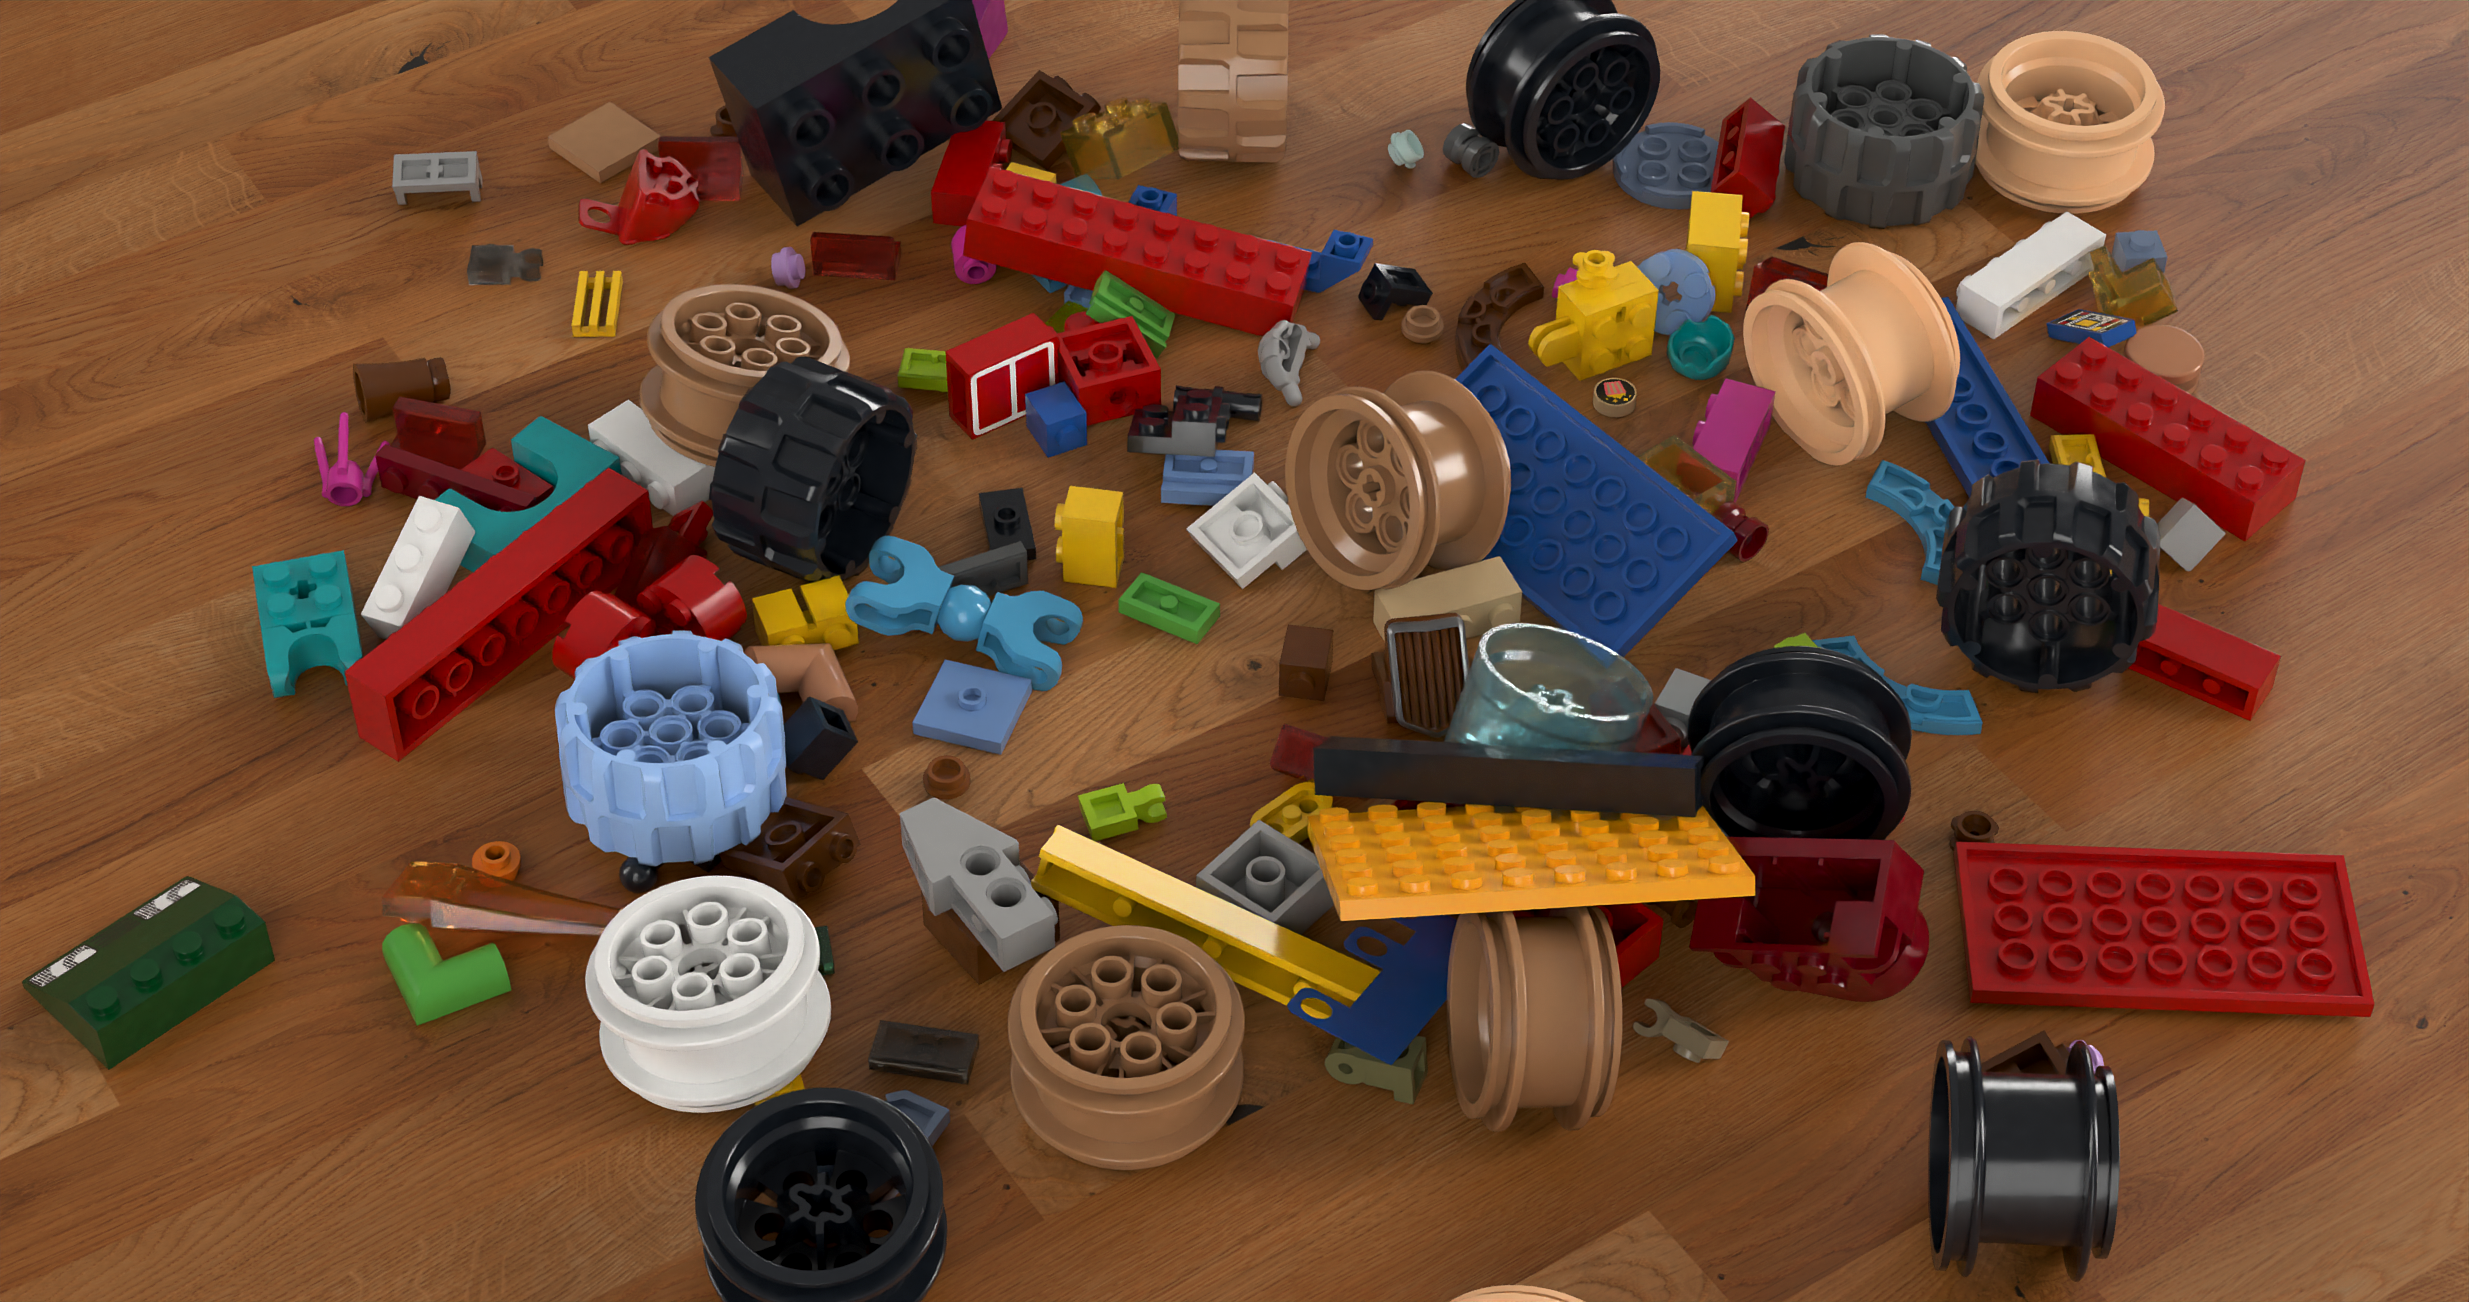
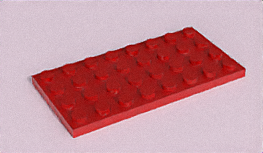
(2160, 929)

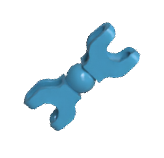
(923, 597)

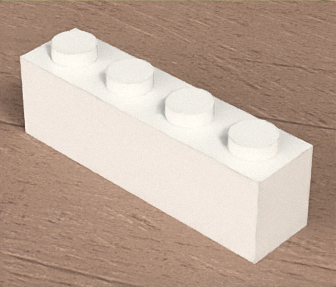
(2028, 275)

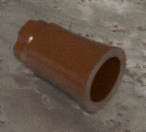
(383, 383)

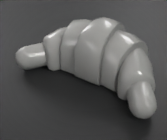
(1282, 356)

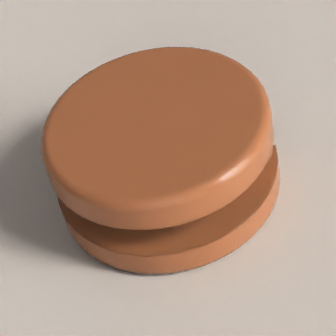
(2168, 354)

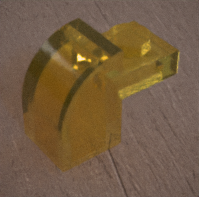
(2134, 294)

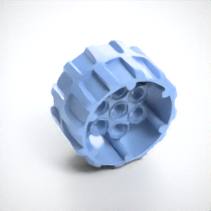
(671, 748)

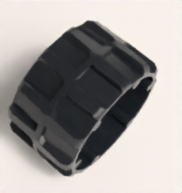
(812, 470)
(2048, 554)

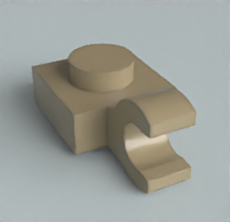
(1690, 1037)

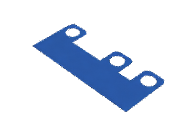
(1399, 998)

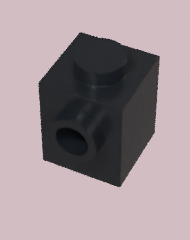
(817, 738)

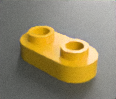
(1288, 811)

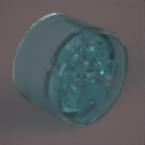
(1550, 692)

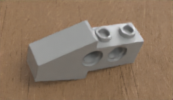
(981, 878)

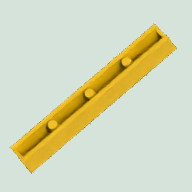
(1244, 944)

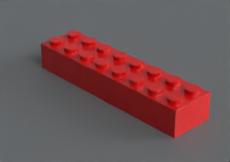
(1168, 258)
(496, 616)

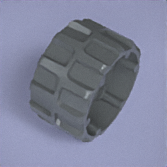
(1883, 131)

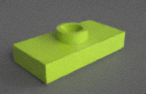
(923, 370)

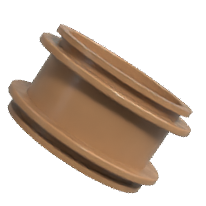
(717, 347)
(1534, 1015)
(1147, 1106)

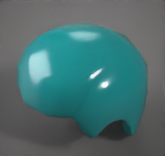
(1701, 348)

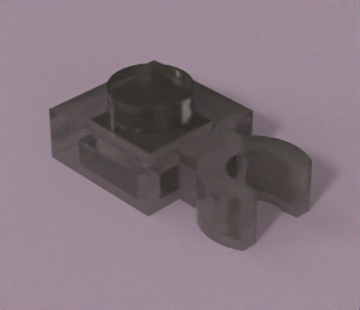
(499, 263)

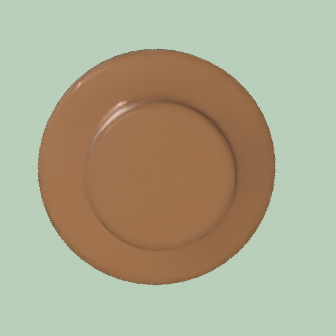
(1422, 324)

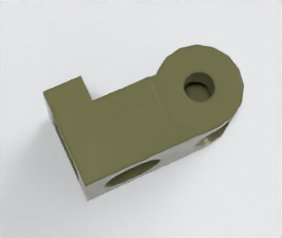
(1404, 1077)

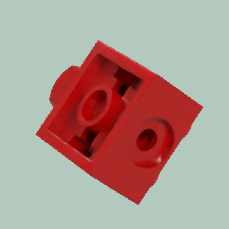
(1108, 367)

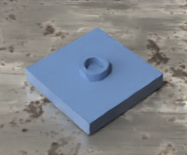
(972, 707)

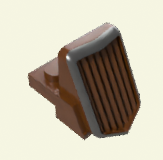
(1422, 671)

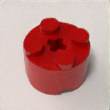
(694, 601)
(596, 627)

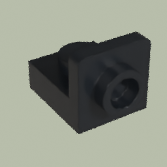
(1392, 285)

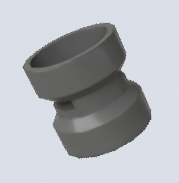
(1474, 152)

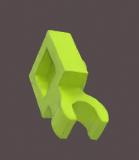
(1116, 812)

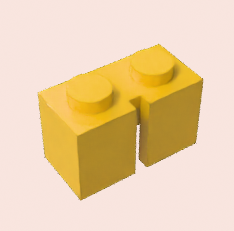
(1091, 536)
(782, 622)

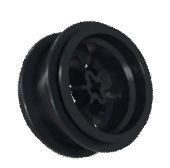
(1562, 84)
(1802, 747)
(777, 1154)

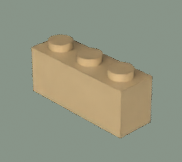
(1478, 592)

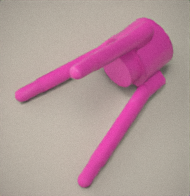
(344, 481)

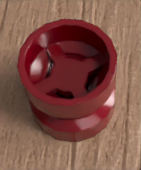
(1749, 531)

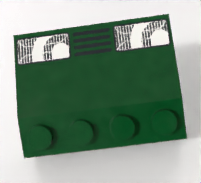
(153, 968)

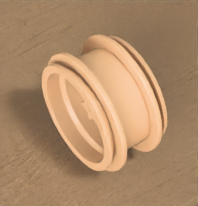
(2067, 121)

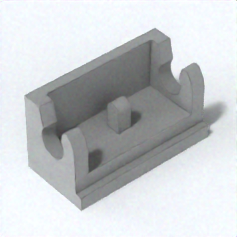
(436, 174)

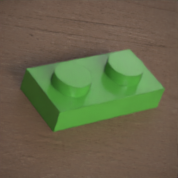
(1169, 608)

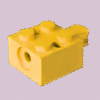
(1599, 326)

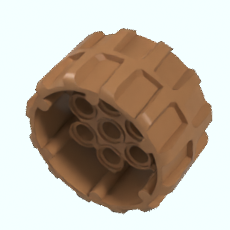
(1232, 80)

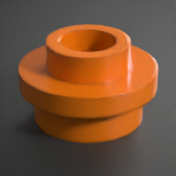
(498, 859)

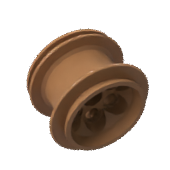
(1397, 480)

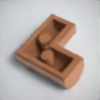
(808, 670)

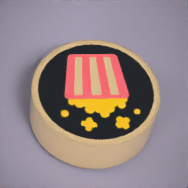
(1614, 397)

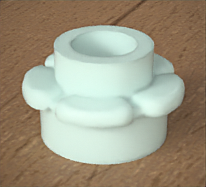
(1405, 149)

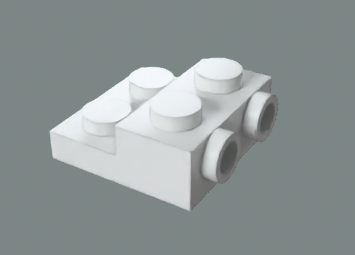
(1249, 531)

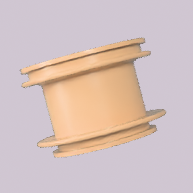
(1853, 352)

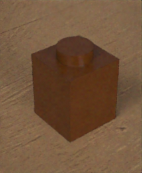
(1306, 662)

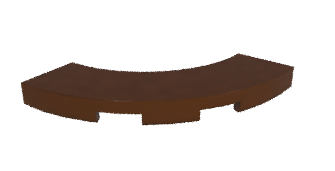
(1490, 309)

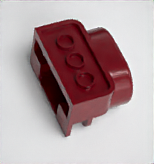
(1822, 917)

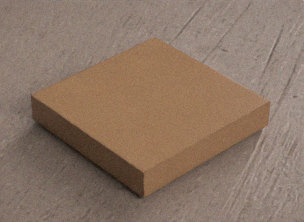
(603, 141)

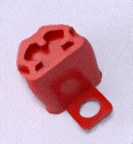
(653, 205)

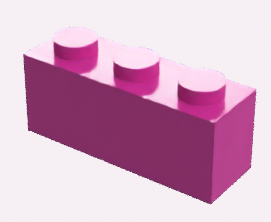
(1735, 428)

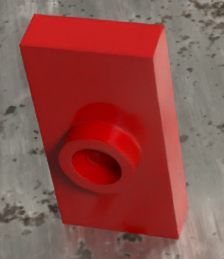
(503, 470)

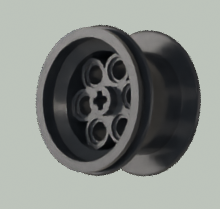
(2021, 1158)

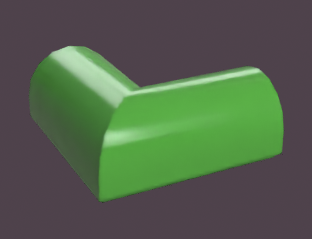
(439, 986)

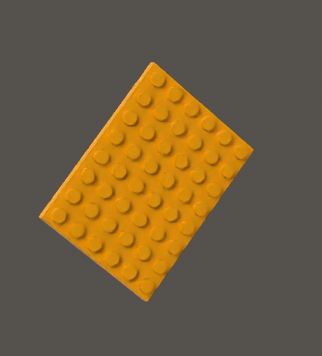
(1517, 859)

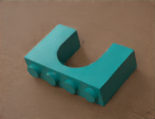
(552, 455)

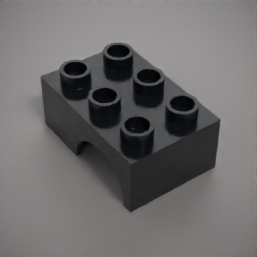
(853, 101)

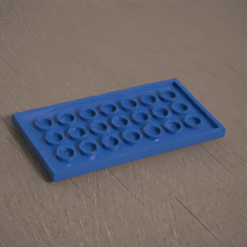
(1587, 522)

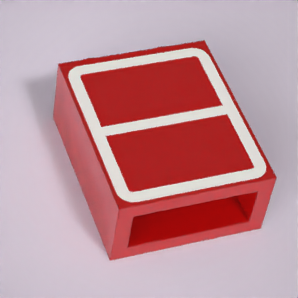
(996, 371)

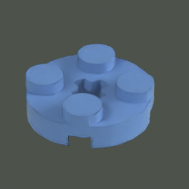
(1693, 285)

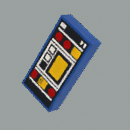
(2083, 324)

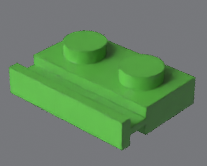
(1116, 300)

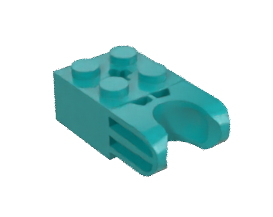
(306, 617)

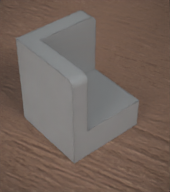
(2188, 534)

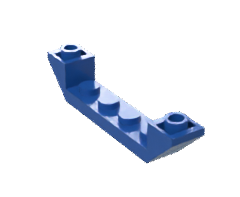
(1340, 258)

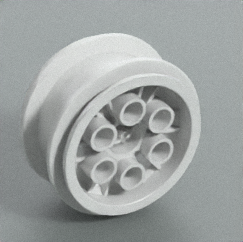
(708, 993)

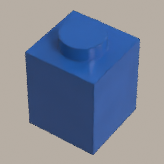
(1056, 419)

